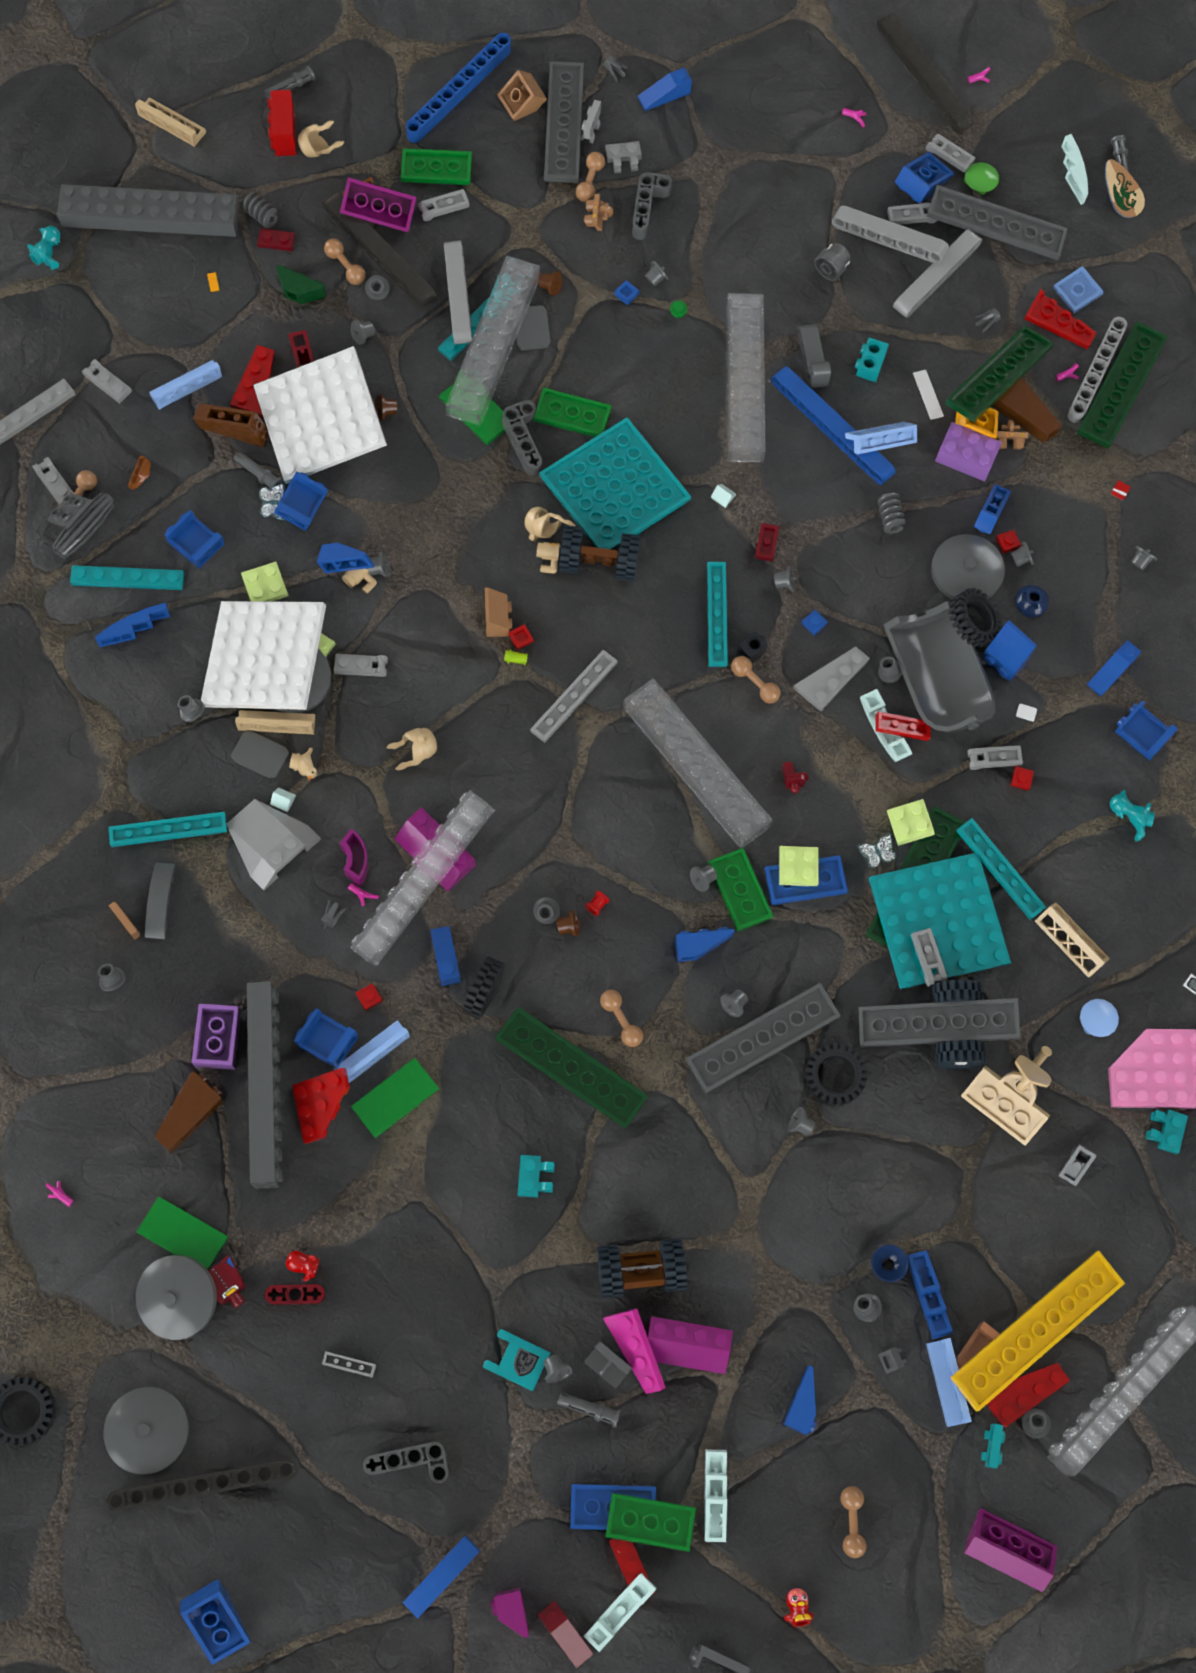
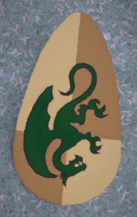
(1123, 190)

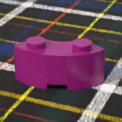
(357, 859)

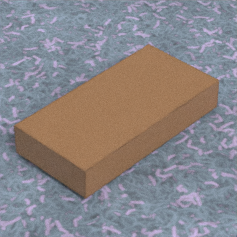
(124, 920)

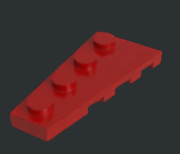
(1026, 1393)

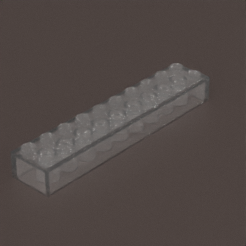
(493, 341)
(745, 378)
(697, 763)
(422, 878)
(1125, 1393)

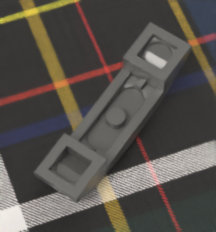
(158, 901)

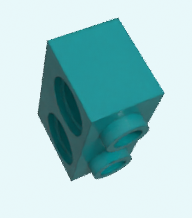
(871, 359)

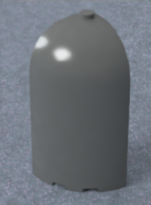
(941, 670)

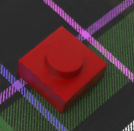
(1008, 541)
(520, 637)
(1022, 778)
(369, 997)

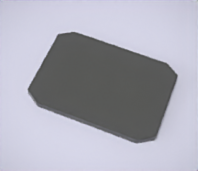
(534, 329)
(259, 754)

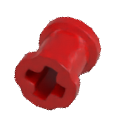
(597, 903)

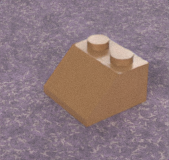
(521, 95)
(497, 612)

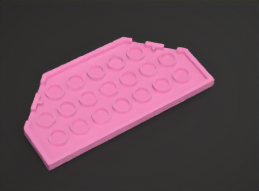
(1156, 1071)

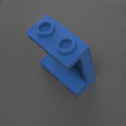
(301, 500)
(193, 539)
(1144, 730)
(325, 1038)

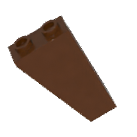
(1028, 411)
(232, 423)
(189, 1111)

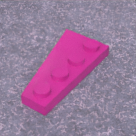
(635, 1346)

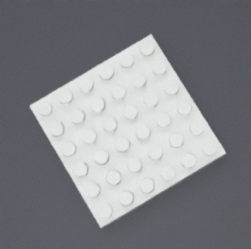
(320, 414)
(263, 655)

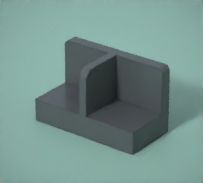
(607, 1365)

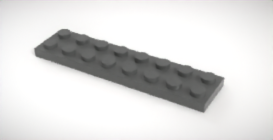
(564, 122)
(997, 222)
(939, 1022)
(762, 1038)

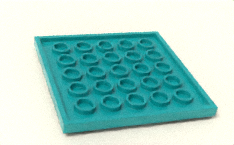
(615, 485)
(951, 901)

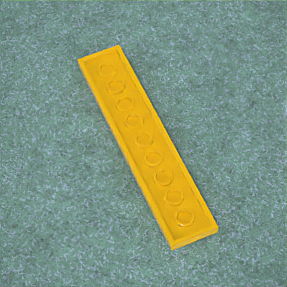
(1037, 1331)

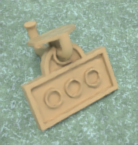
(1011, 1102)

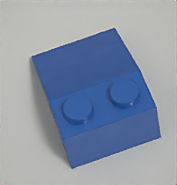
(922, 176)
(1009, 651)
(214, 1621)

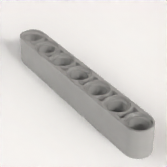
(890, 234)
(937, 273)
(458, 292)
(1095, 376)

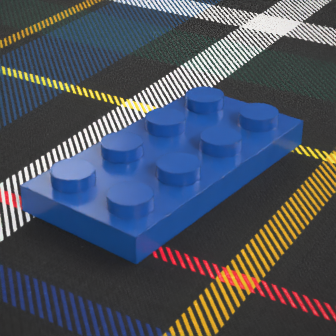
(830, 883)
(592, 1503)

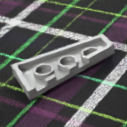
(829, 680)

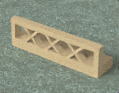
(168, 123)
(275, 722)
(1077, 935)

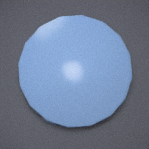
(1099, 1018)

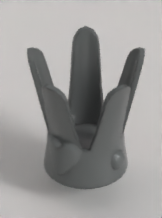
(612, 64)
(991, 315)
(329, 918)

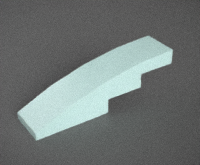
(1076, 172)
(715, 1495)

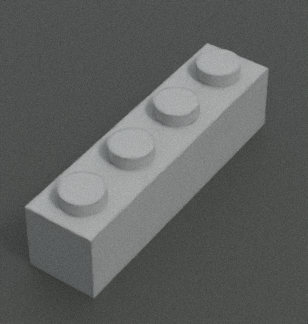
(349, 1364)

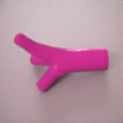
(979, 76)
(855, 114)
(1068, 373)
(361, 893)
(59, 1194)

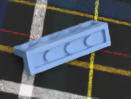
(186, 384)
(883, 437)
(374, 1050)
(943, 1366)

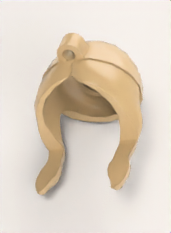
(314, 145)
(538, 523)
(423, 746)

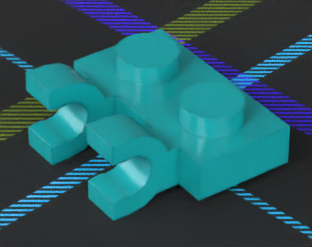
(1172, 1130)
(530, 1175)
(993, 1455)

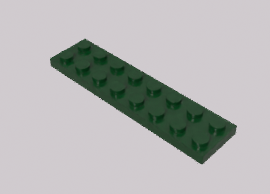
(999, 373)
(1122, 384)
(926, 851)
(571, 1067)

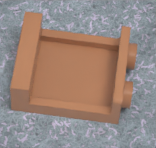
(979, 1339)

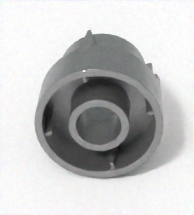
(832, 261)

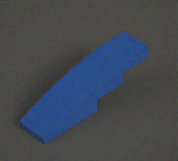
(125, 628)
(929, 1294)
(441, 1576)

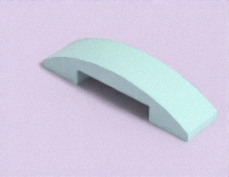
(893, 744)
(619, 1612)

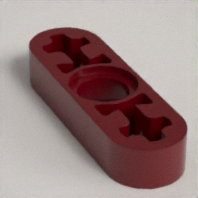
(310, 1299)

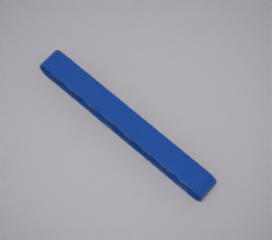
(458, 87)
(830, 423)

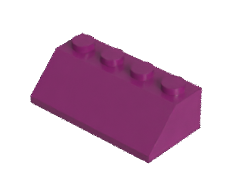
(378, 204)
(417, 832)
(689, 1345)
(1011, 1550)
(510, 1610)

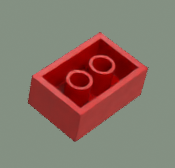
(282, 123)

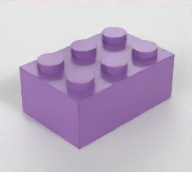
(968, 451)
(216, 1036)

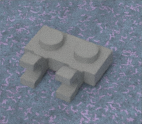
(591, 122)
(623, 152)

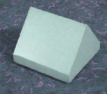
(723, 495)
(282, 799)

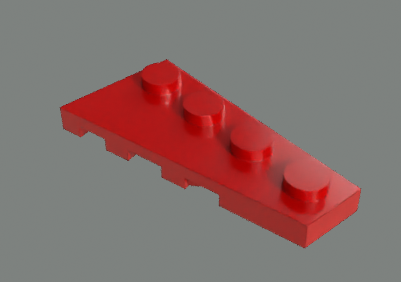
(1051, 317)
(257, 371)

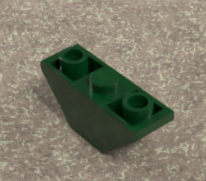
(298, 286)

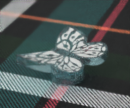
(270, 500)
(878, 852)

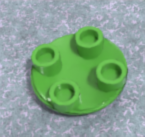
(981, 177)

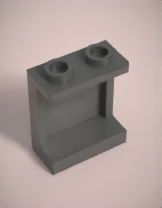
(705, 1651)

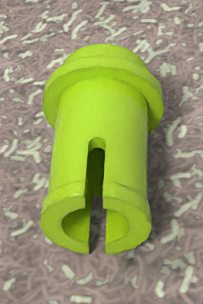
(515, 657)

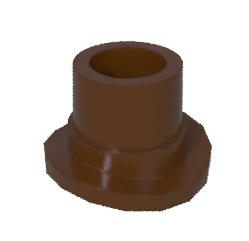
(551, 282)
(385, 407)
(569, 924)

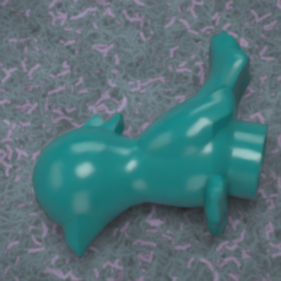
(43, 251)
(1138, 815)

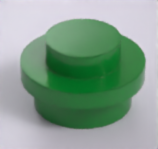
(678, 309)

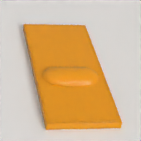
(213, 283)

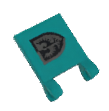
(521, 1361)

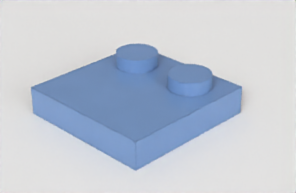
(1078, 289)

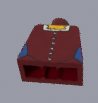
(228, 1282)

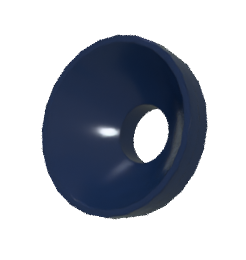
(1027, 606)
(899, 1260)

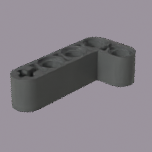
(649, 186)
(816, 368)
(525, 438)
(405, 1462)

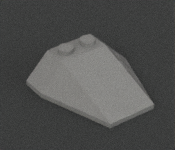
(268, 840)

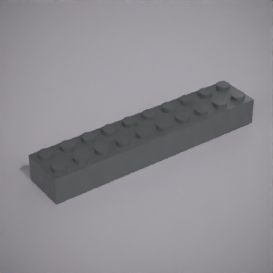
(148, 210)
(262, 1085)

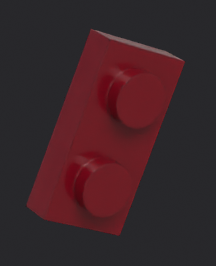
(276, 239)
(767, 542)

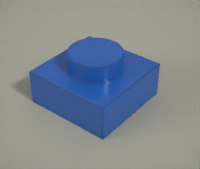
(626, 292)
(814, 622)

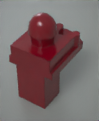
(792, 779)

